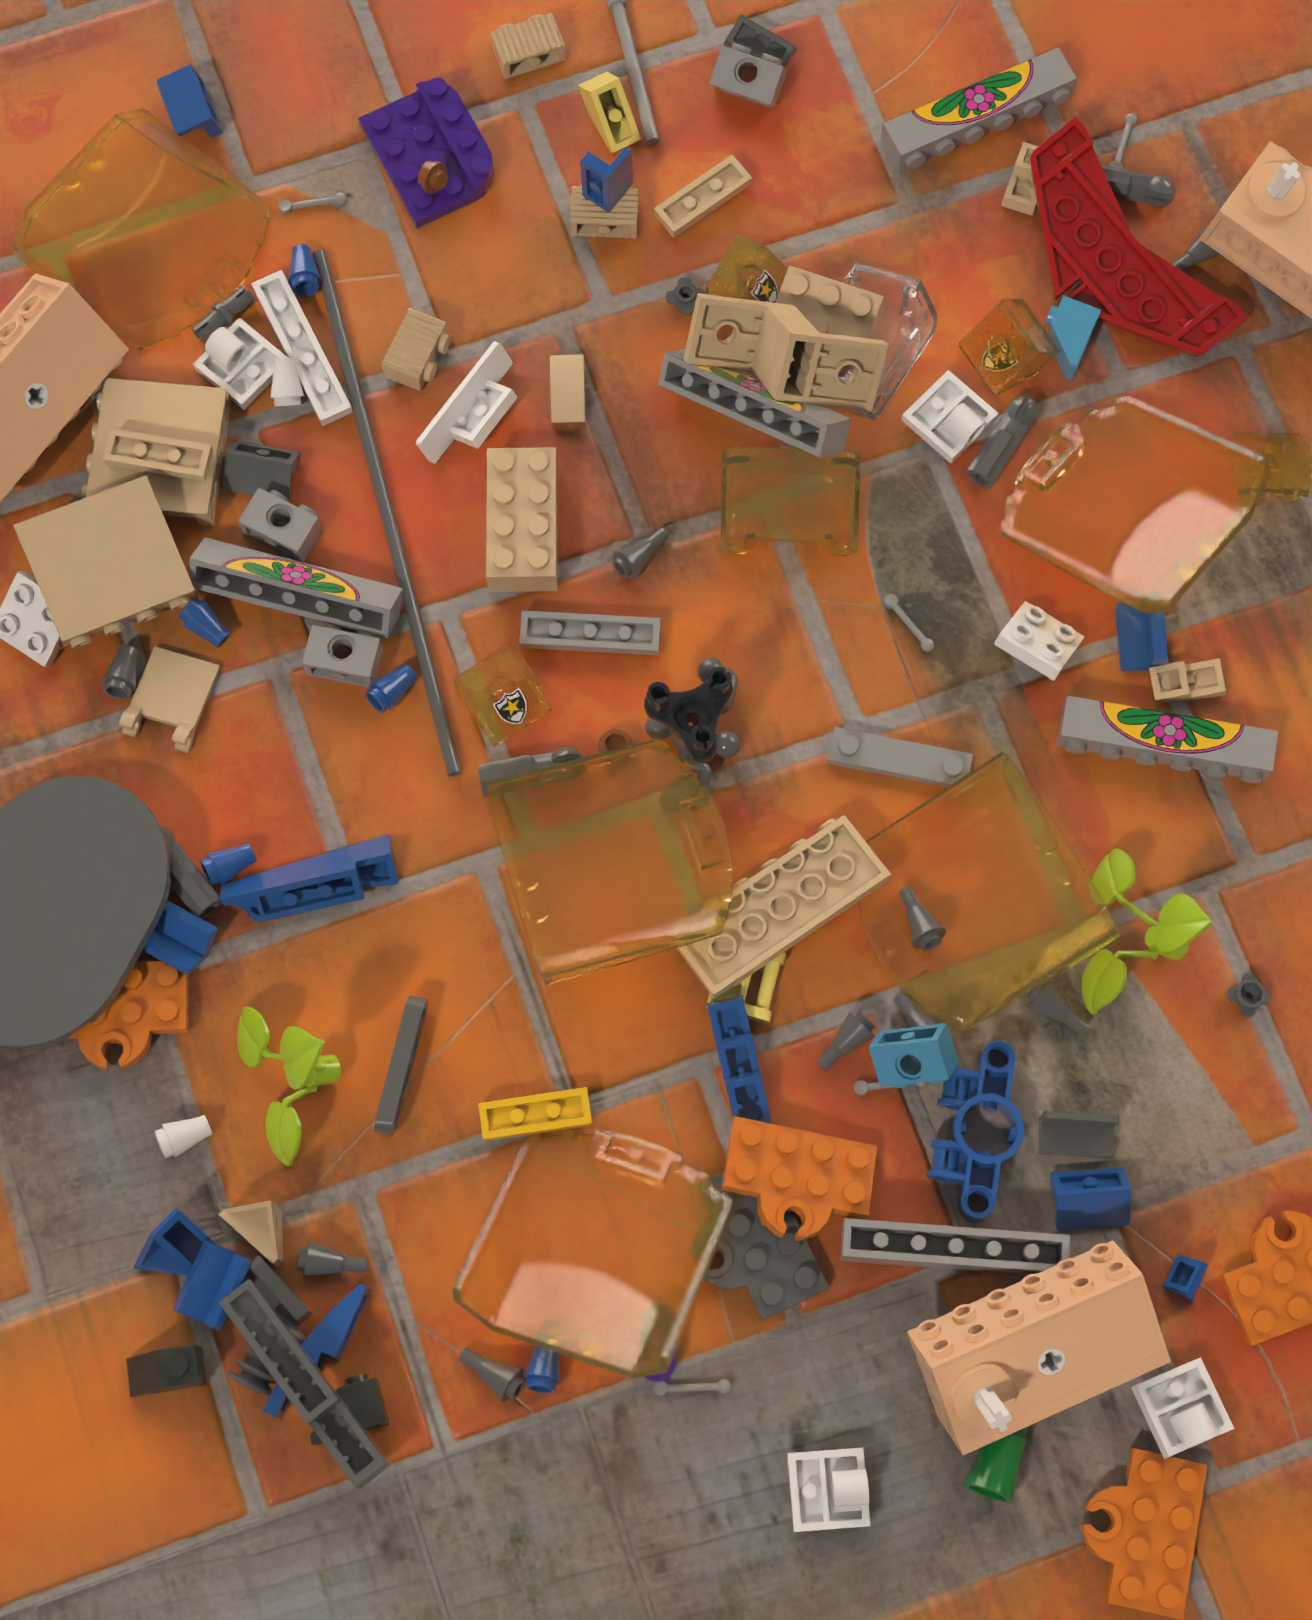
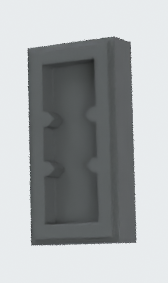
(760, 41)

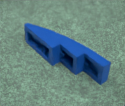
(738, 1059)
(327, 1338)

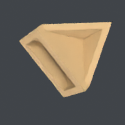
(260, 1226)

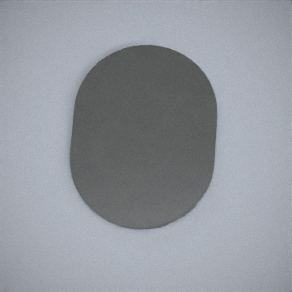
(76, 903)

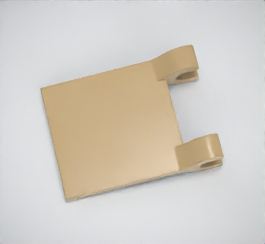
(173, 693)

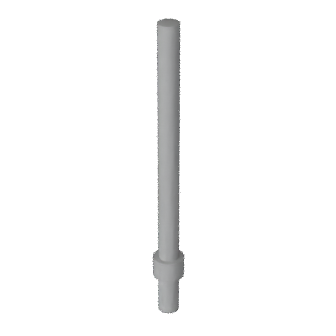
(634, 70)

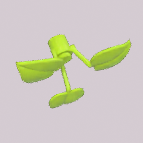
(1178, 925)
(302, 1067)

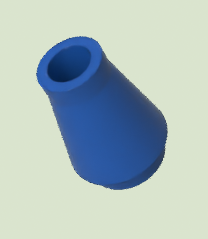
(303, 273)
(203, 621)
(389, 689)
(227, 863)
(543, 1371)

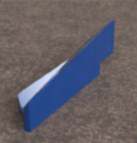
(314, 882)

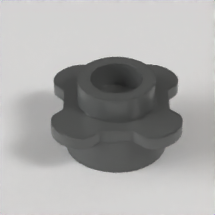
(681, 304)
(1249, 985)

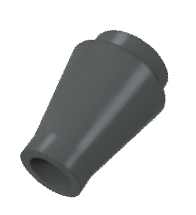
(122, 673)

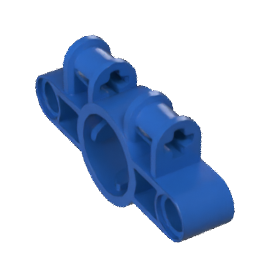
(977, 1171)

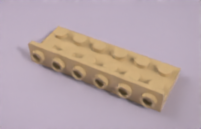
(787, 904)

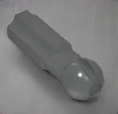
(1153, 190)
(1003, 441)
(524, 763)
(189, 881)

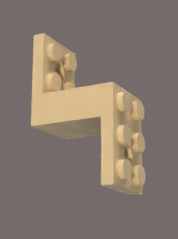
(785, 352)

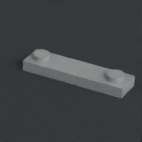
(590, 632)
(898, 757)

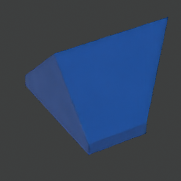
(172, 1245)

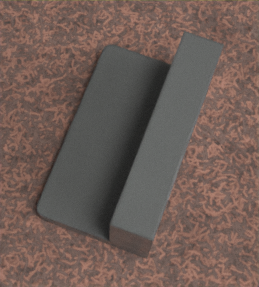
(259, 466)
(1077, 1134)
(277, 1292)

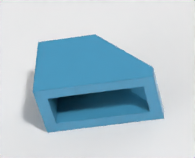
(1071, 330)

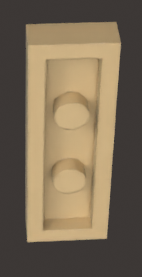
(702, 196)
(158, 454)

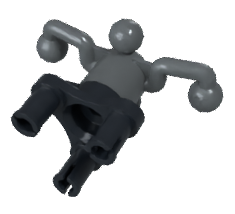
(672, 711)

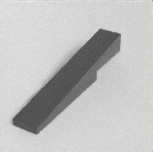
(304, 1384)

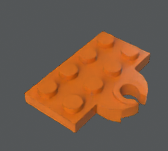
(148, 1004)
(798, 1174)
(1276, 1288)
(1149, 1532)

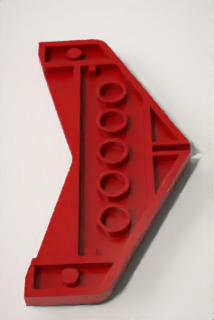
(1092, 244)

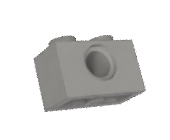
(729, 69)
(292, 540)
(356, 669)

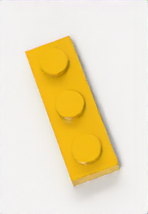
(535, 1114)

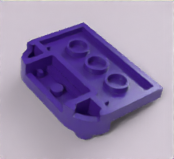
(435, 128)

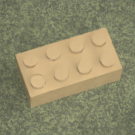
(522, 520)

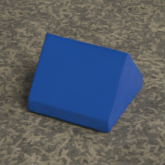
(1185, 1277)

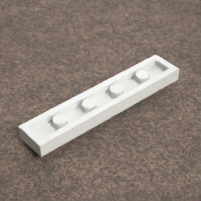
(301, 343)

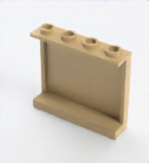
(167, 411)
(105, 562)

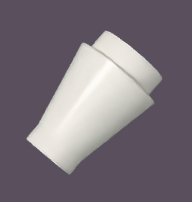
(286, 384)
(181, 1135)

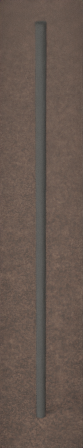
(387, 516)

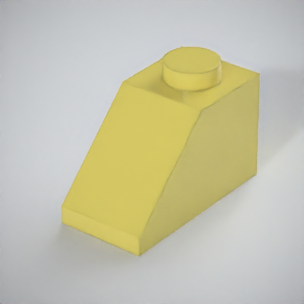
(610, 111)

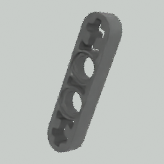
(401, 1065)

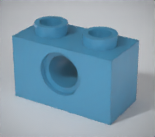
(927, 1043)

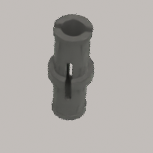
(223, 313)

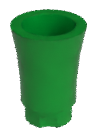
(997, 1468)

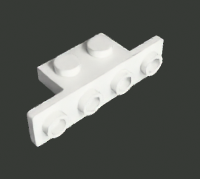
(472, 408)

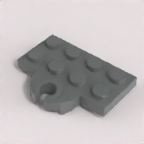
(770, 1268)

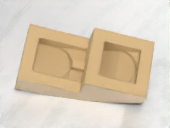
(1020, 189)
(567, 388)
(1187, 682)

